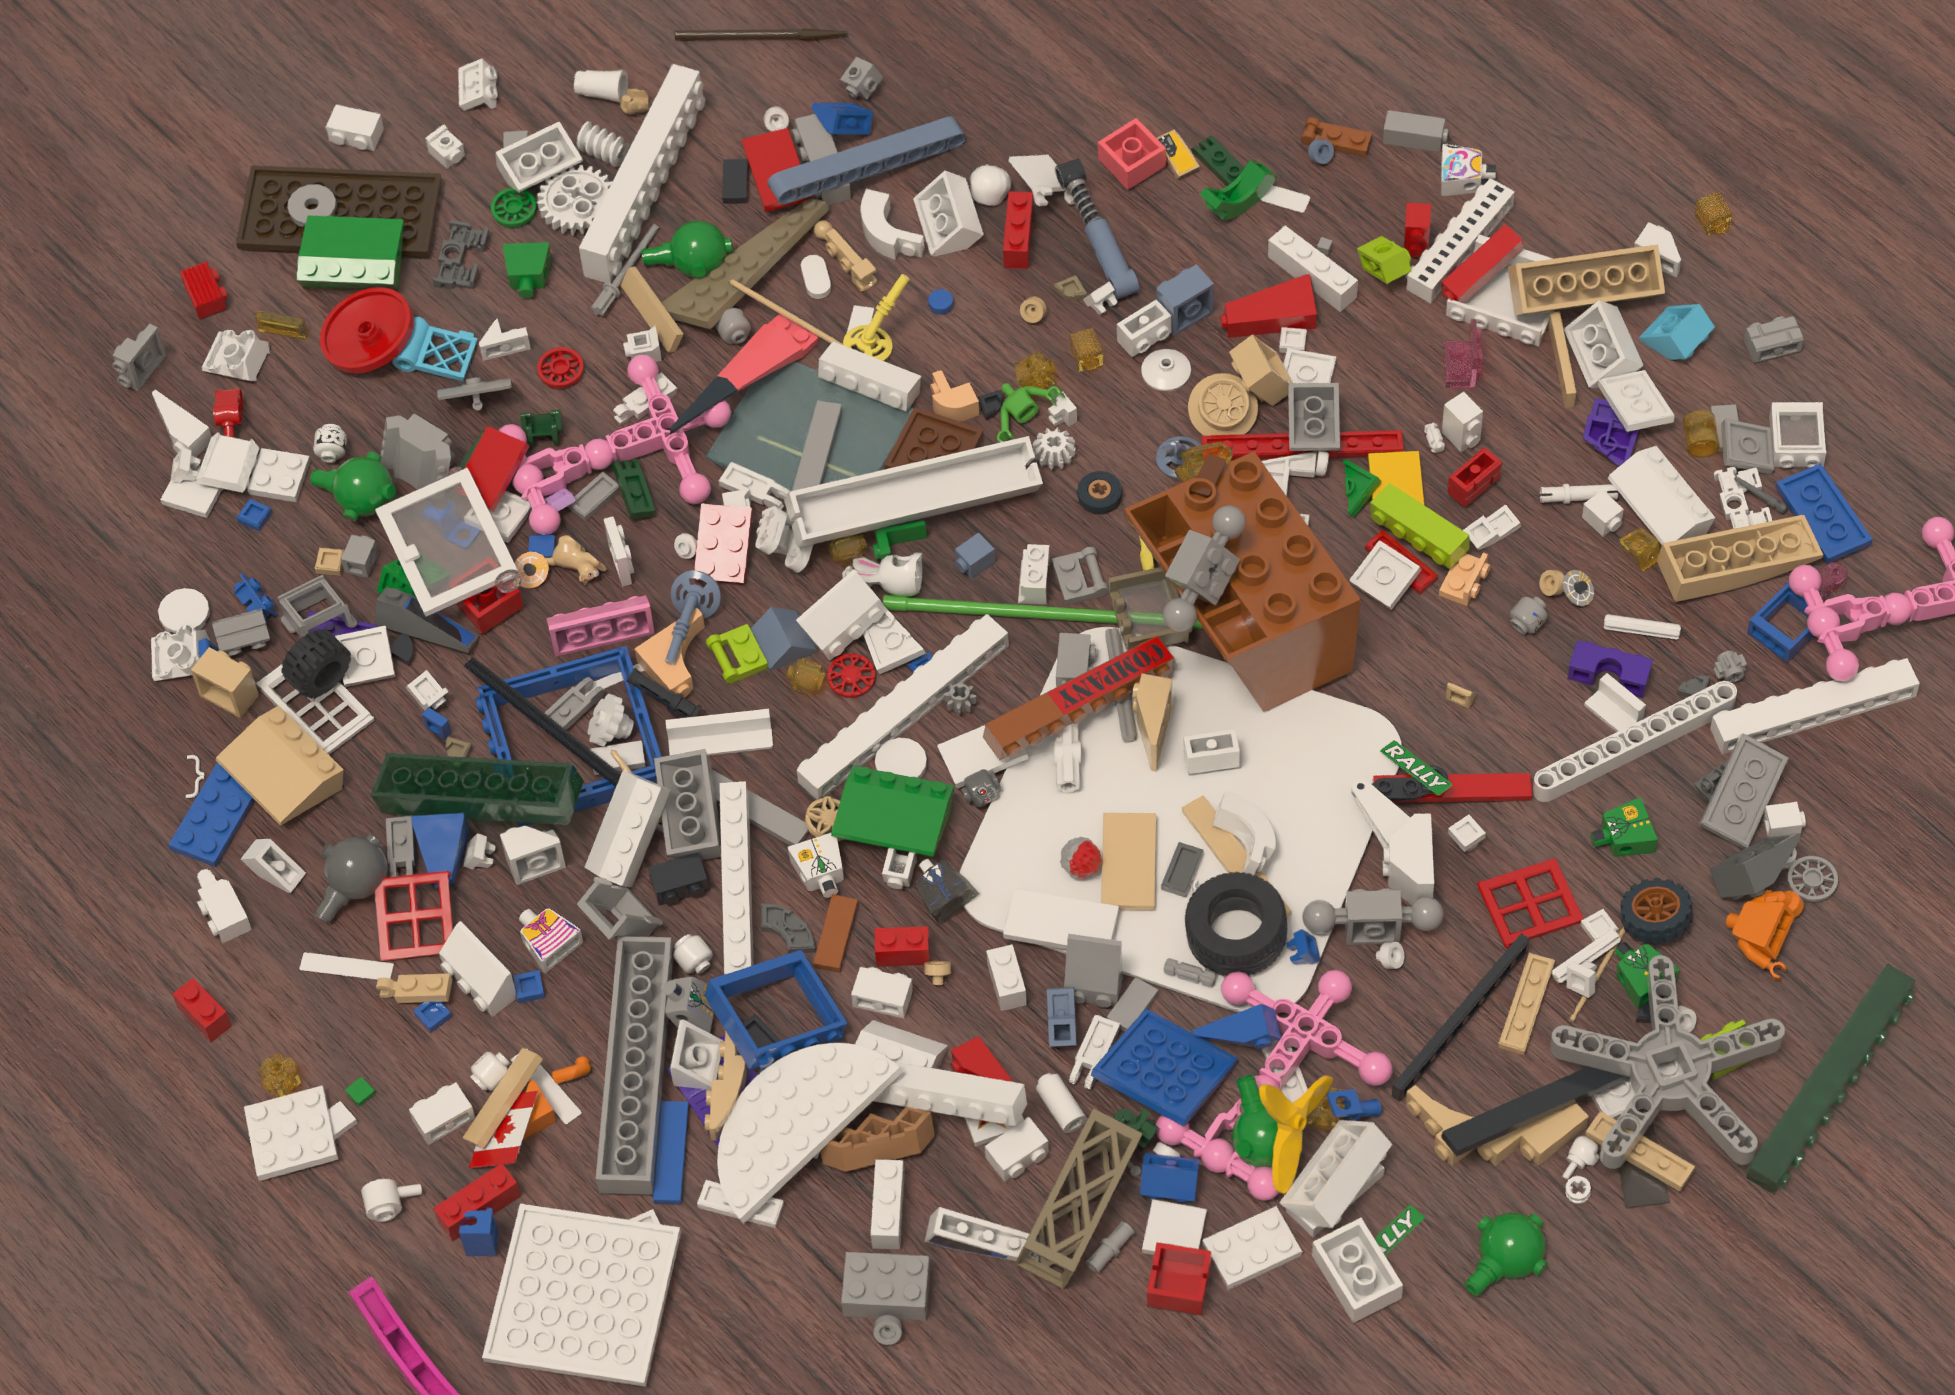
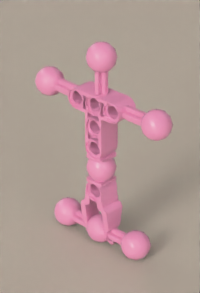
(600, 453)
(1871, 612)
(1237, 990)

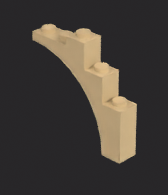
(1536, 1140)

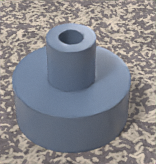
(1321, 151)

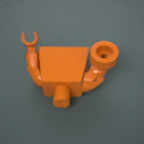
(1764, 927)

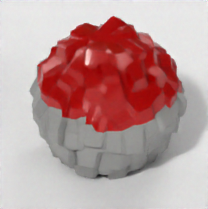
(1080, 858)

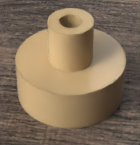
(1033, 309)
(1551, 582)
(937, 970)

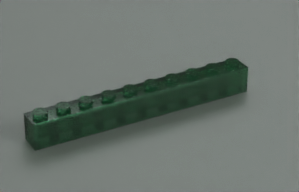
(1830, 1080)

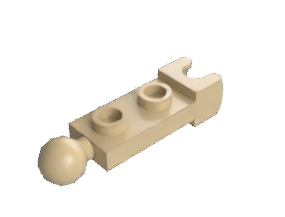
(860, 269)

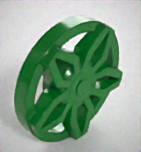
(513, 207)

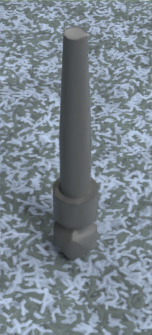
(1771, 500)

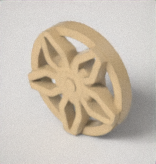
(826, 817)

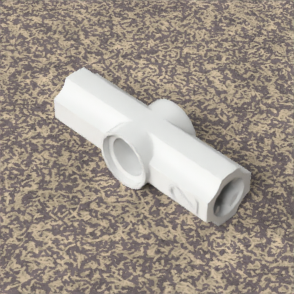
(1067, 759)

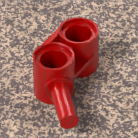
(228, 409)

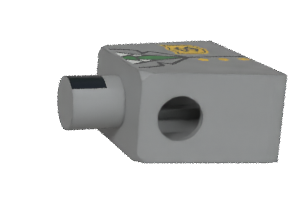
(688, 1002)

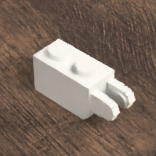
(222, 906)

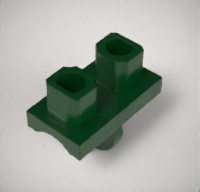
(1140, 1124)

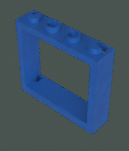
(764, 973)

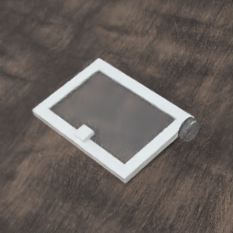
(448, 542)

